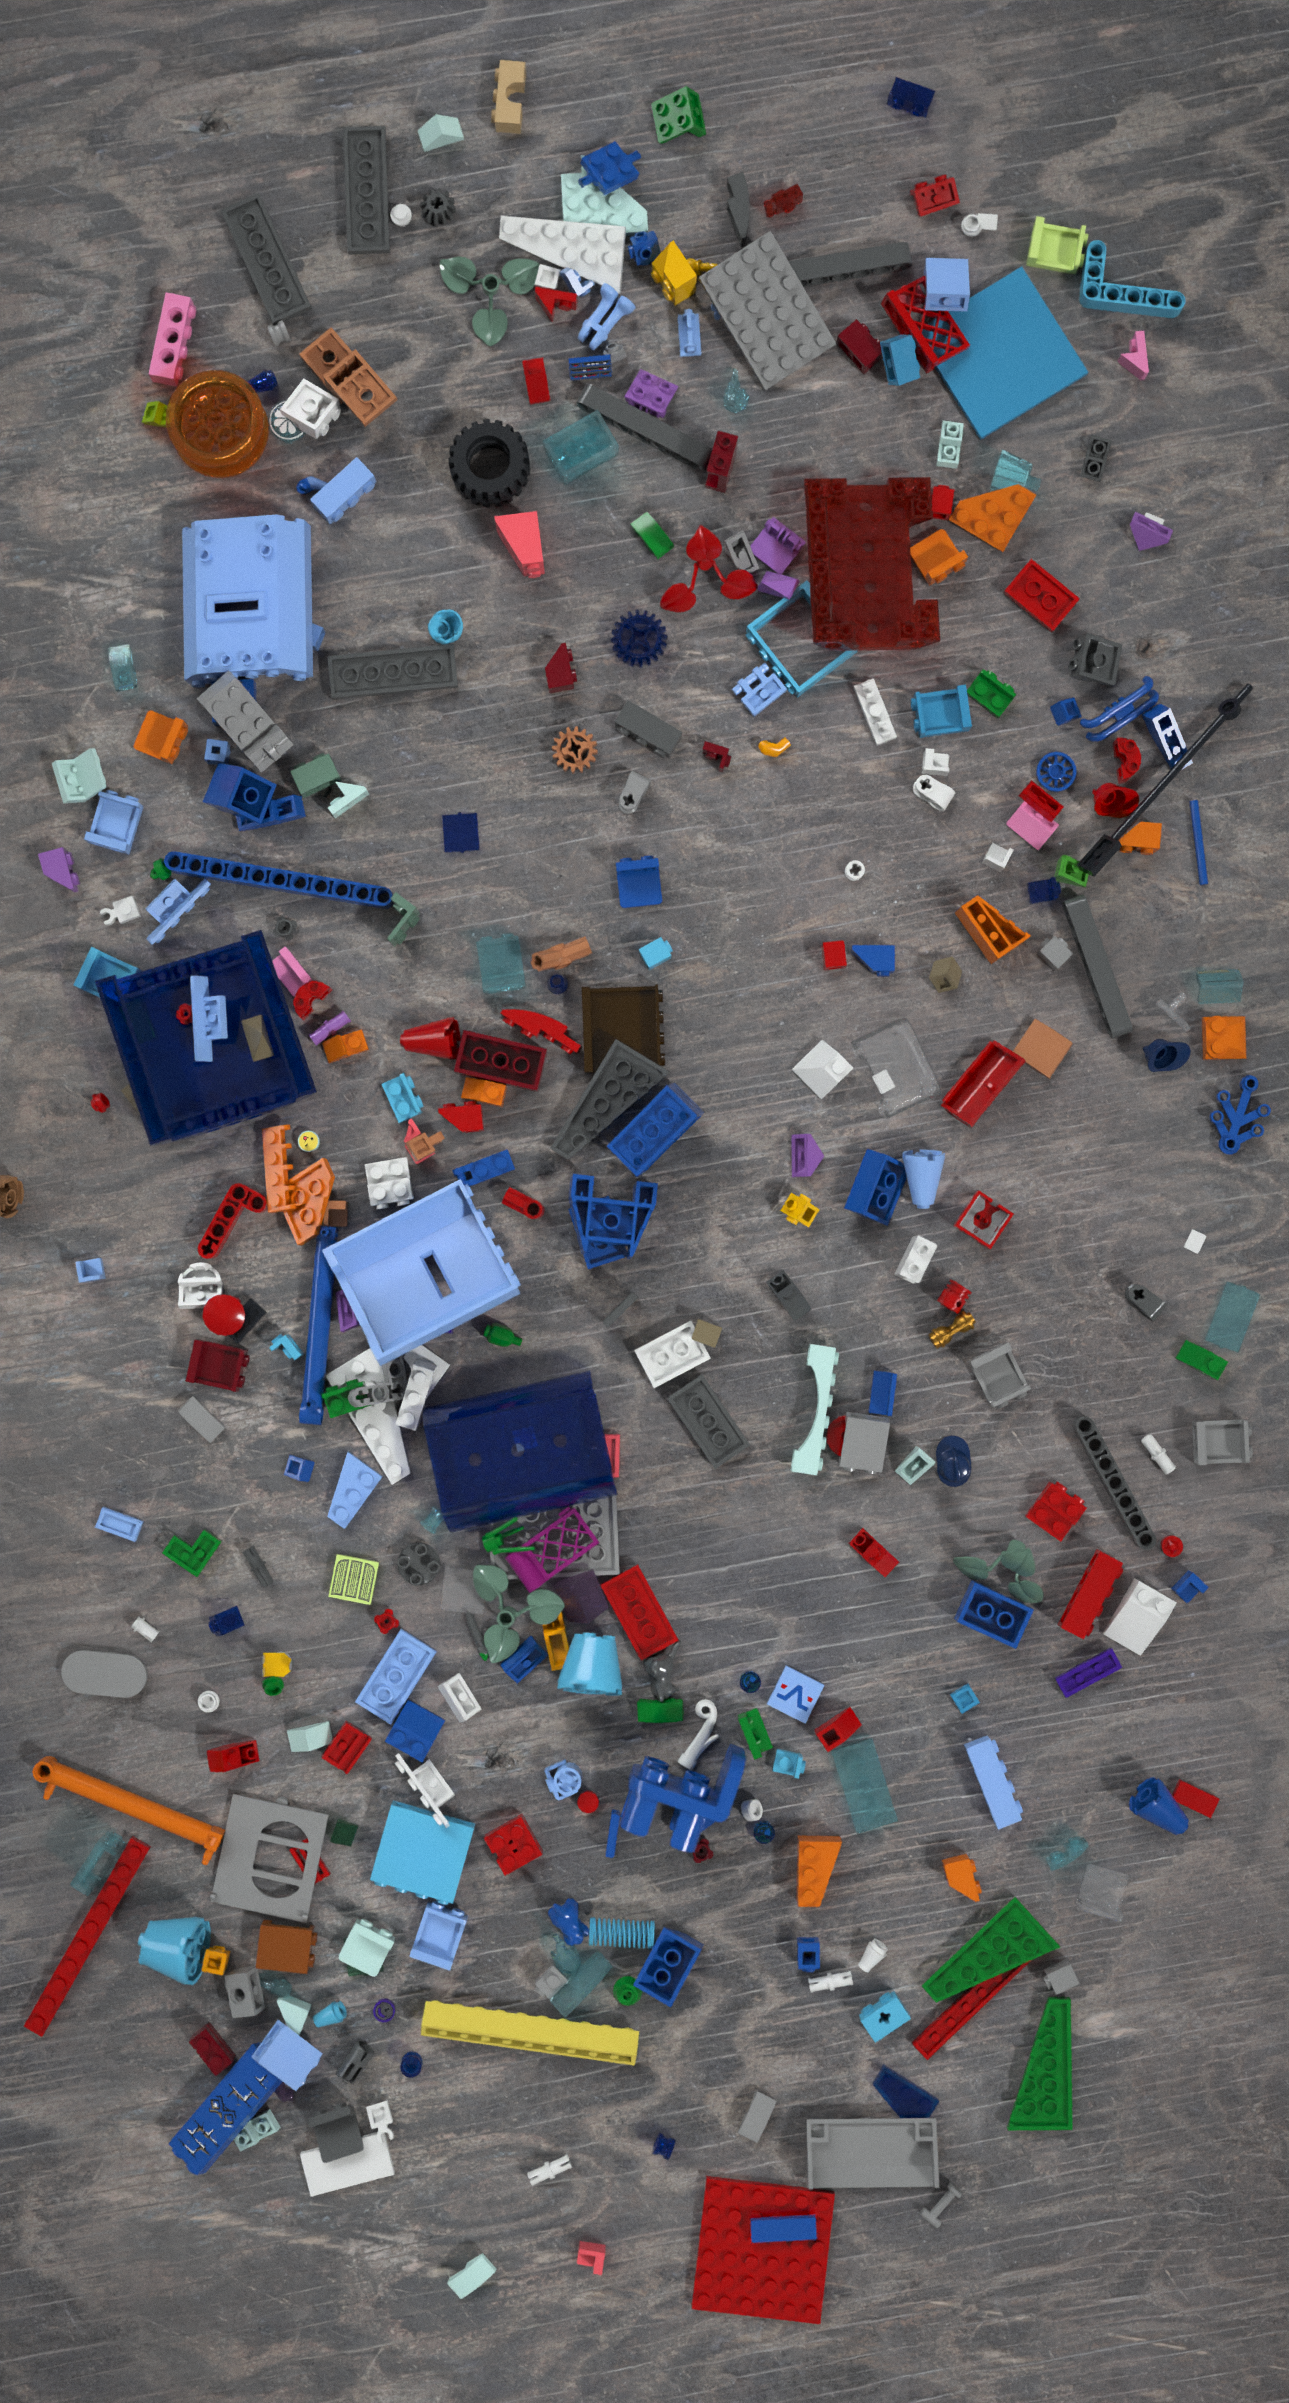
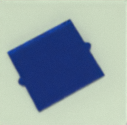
(460, 832)

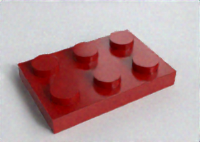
(1041, 595)

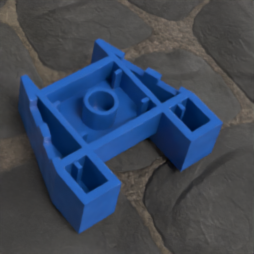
(608, 1219)

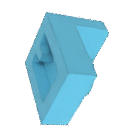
(290, 1348)
(788, 1763)

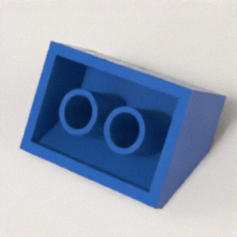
(877, 1187)
(668, 1965)

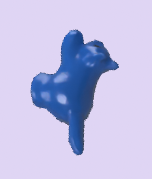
(567, 1920)

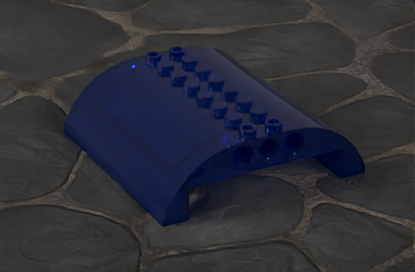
(191, 1097)

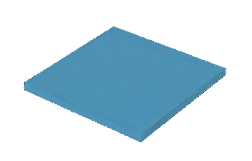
(1013, 354)

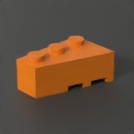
(990, 929)
(814, 1867)

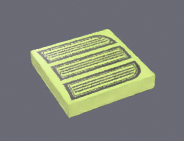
(353, 1579)

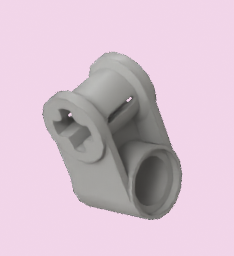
(634, 789)

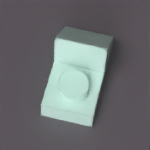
(352, 796)

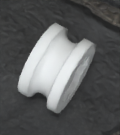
(858, 864)

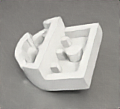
(198, 1285)

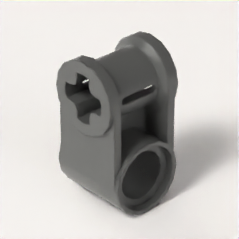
(1147, 1303)

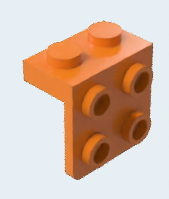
(937, 557)
(161, 736)

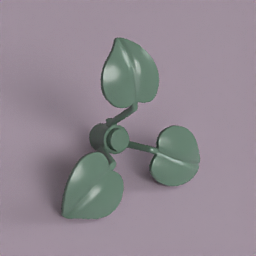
(489, 324)
(1016, 1558)
(498, 1638)

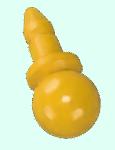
(699, 267)

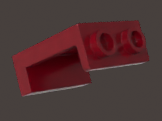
(721, 461)
(217, 1365)

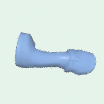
(609, 297)

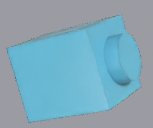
(656, 953)

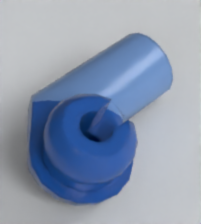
(310, 484)

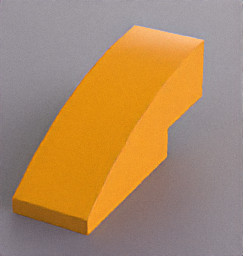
(556, 1642)

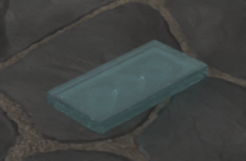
(864, 1785)

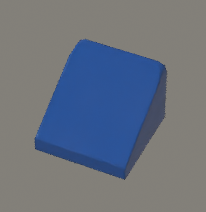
(1065, 711)
(299, 1468)

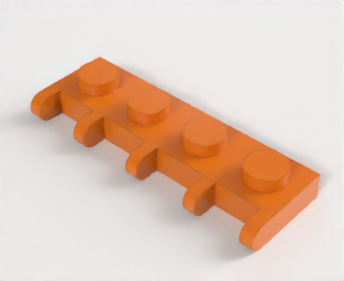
(277, 1169)

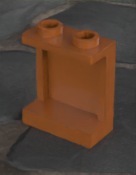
(285, 1948)

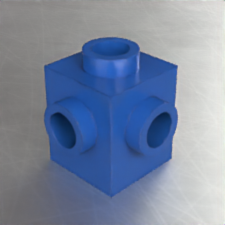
(644, 247)

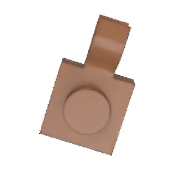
(423, 1146)

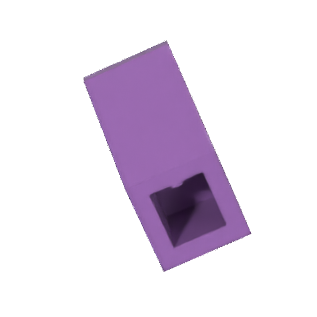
(58, 866)

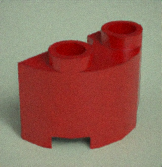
(1130, 756)
(307, 994)

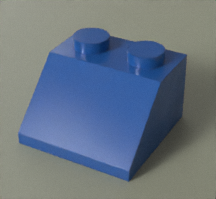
(415, 1730)

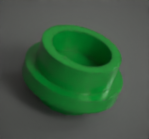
(273, 1685)

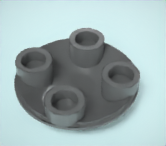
(418, 1563)

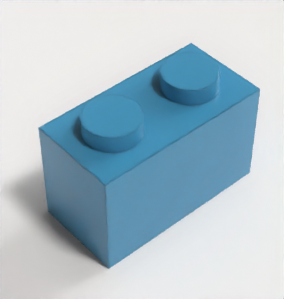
(900, 359)

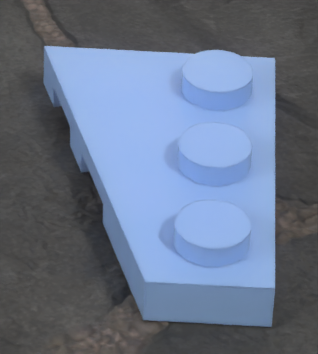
(352, 1490)

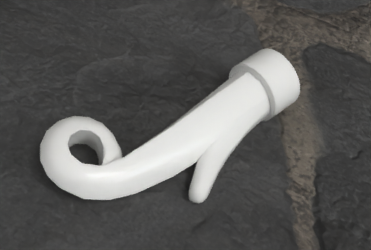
(702, 1739)

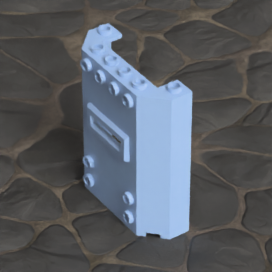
(242, 562)
(392, 1285)

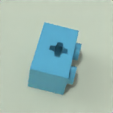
(878, 2025)

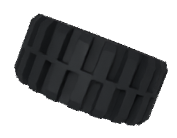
(489, 436)

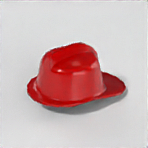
(1115, 800)

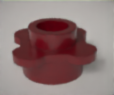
(706, 1854)

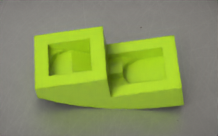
(155, 414)

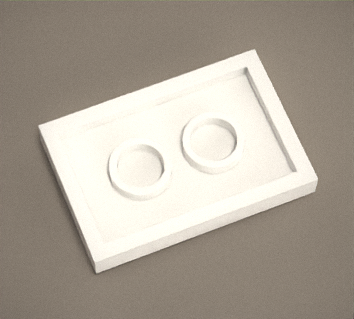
(671, 1354)

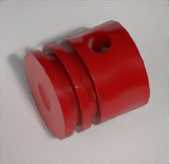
(954, 1296)

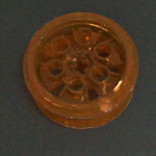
(234, 454)

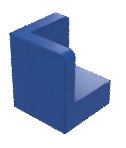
(1189, 1586)

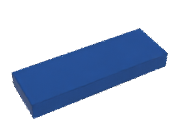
(783, 2228)

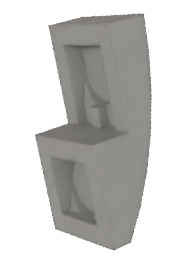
(201, 1419)
(756, 2117)

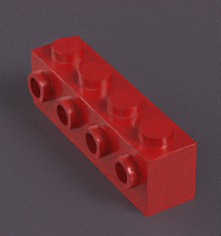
(1090, 1594)

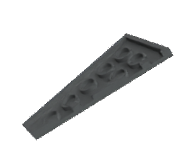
(614, 1088)

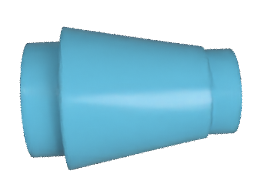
(331, 2014)

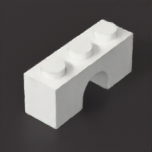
(415, 1394)

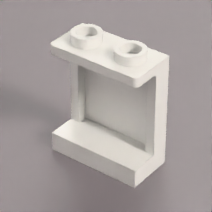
(916, 1259)

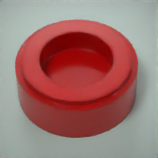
(588, 1801)

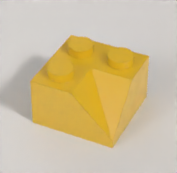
(674, 274)

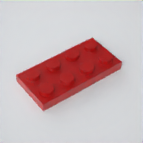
(639, 1612)

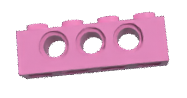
(173, 307)

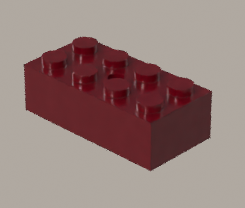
(480, 1056)

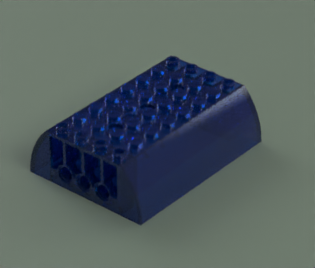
(538, 1479)

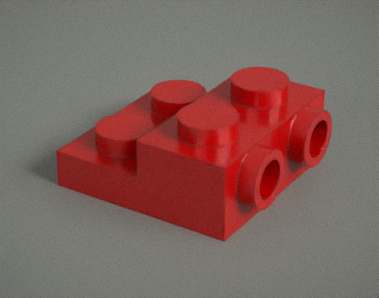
(1056, 1510)

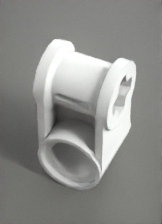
(935, 794)

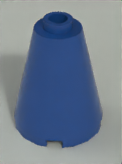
(1158, 1806)

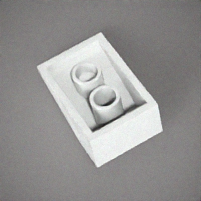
(1139, 1617)

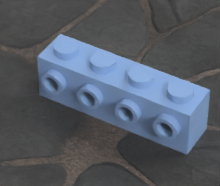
(993, 1782)

